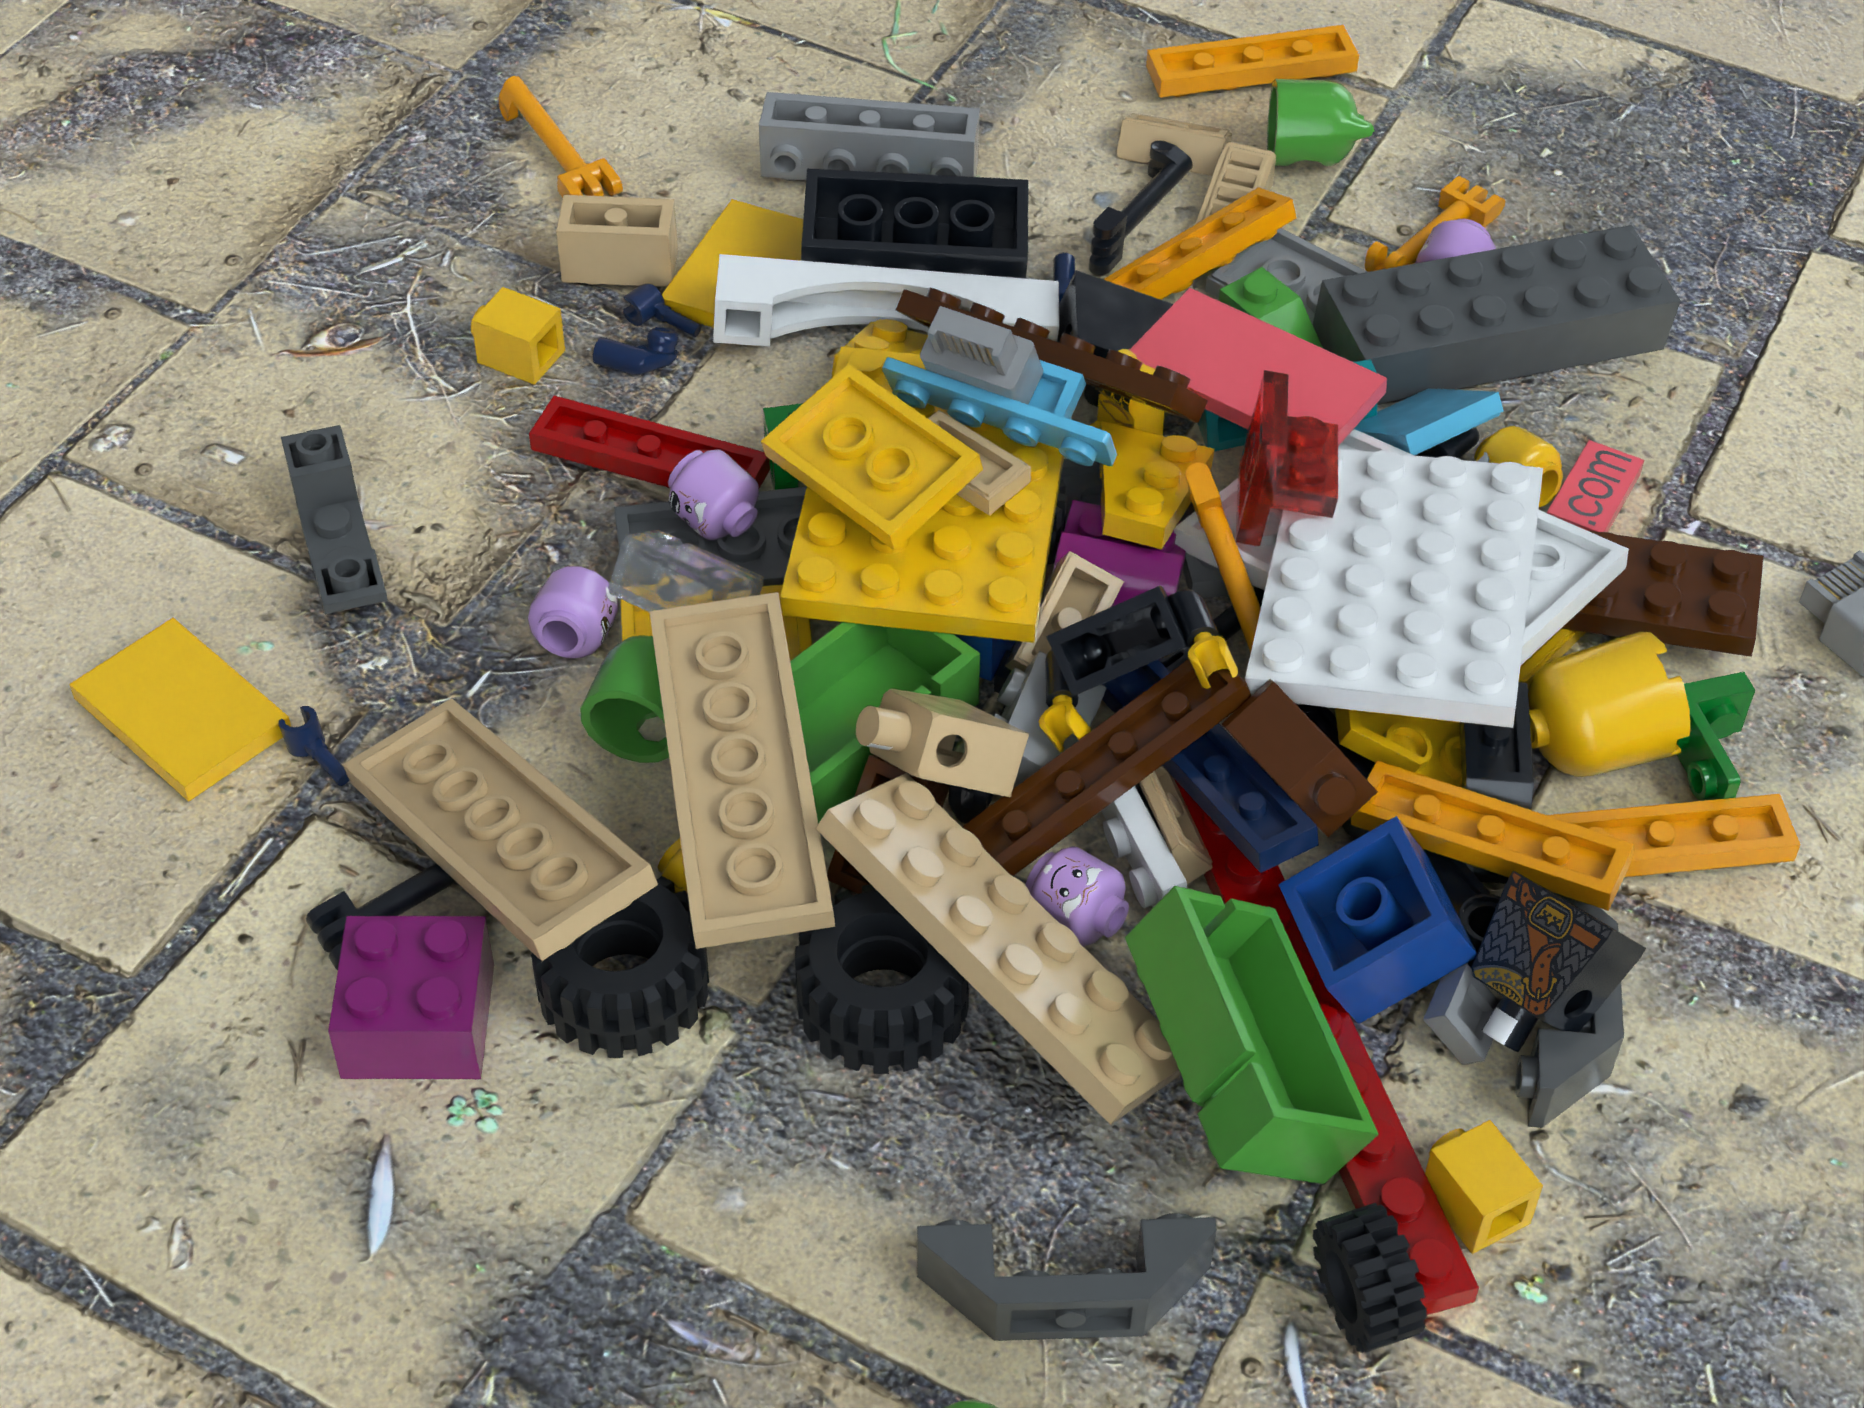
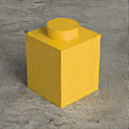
(518, 335)
(1482, 1185)

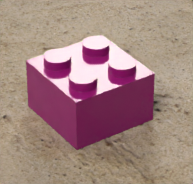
(412, 997)

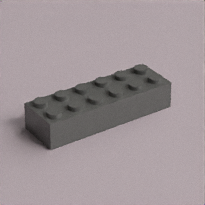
(1500, 312)

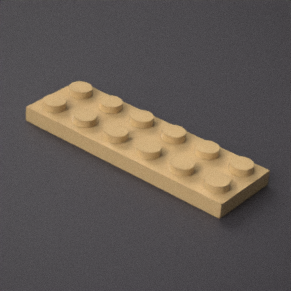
(740, 772)
(500, 828)
(1004, 944)

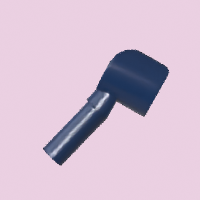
(649, 303)
(310, 741)

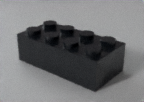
(917, 222)

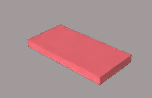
(1230, 350)

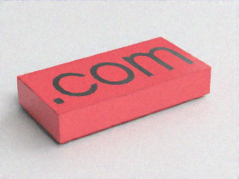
(1596, 487)

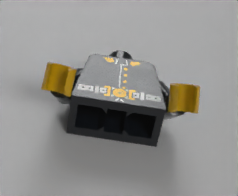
(1122, 642)

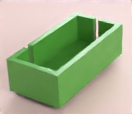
(853, 671)
(1249, 1037)

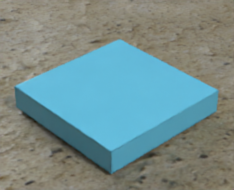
(1431, 418)

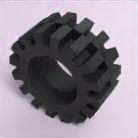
(1369, 1277)

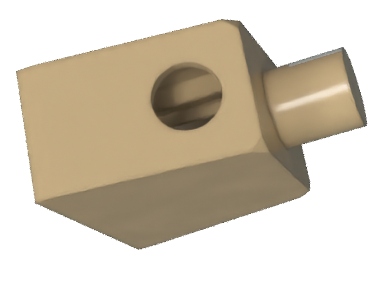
(919, 736)

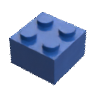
(1377, 920)

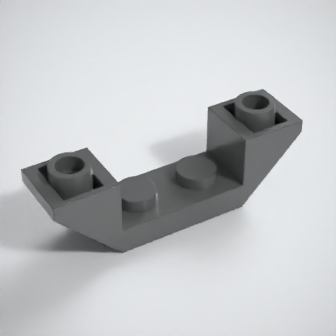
(332, 520)
(1571, 1063)
(1034, 1305)

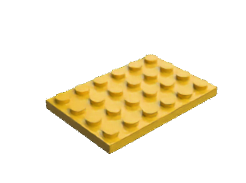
(953, 573)

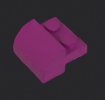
(1133, 563)

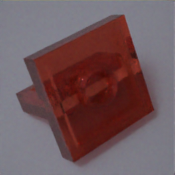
(1284, 463)

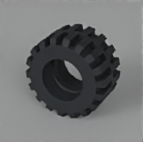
(634, 1004)
(868, 1021)

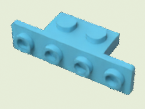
(1042, 420)

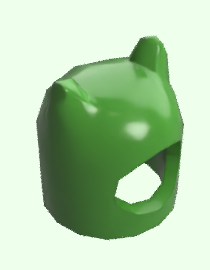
(1313, 122)
(623, 698)

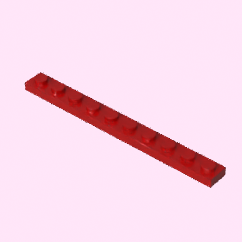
(1388, 1166)

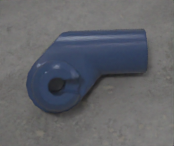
(638, 359)

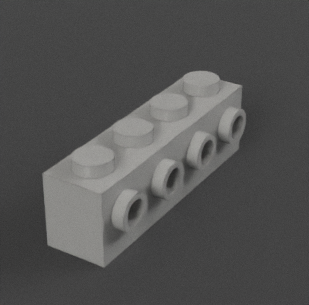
(865, 136)

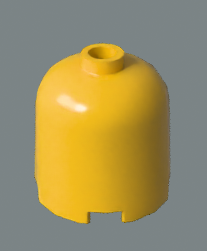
(1608, 707)

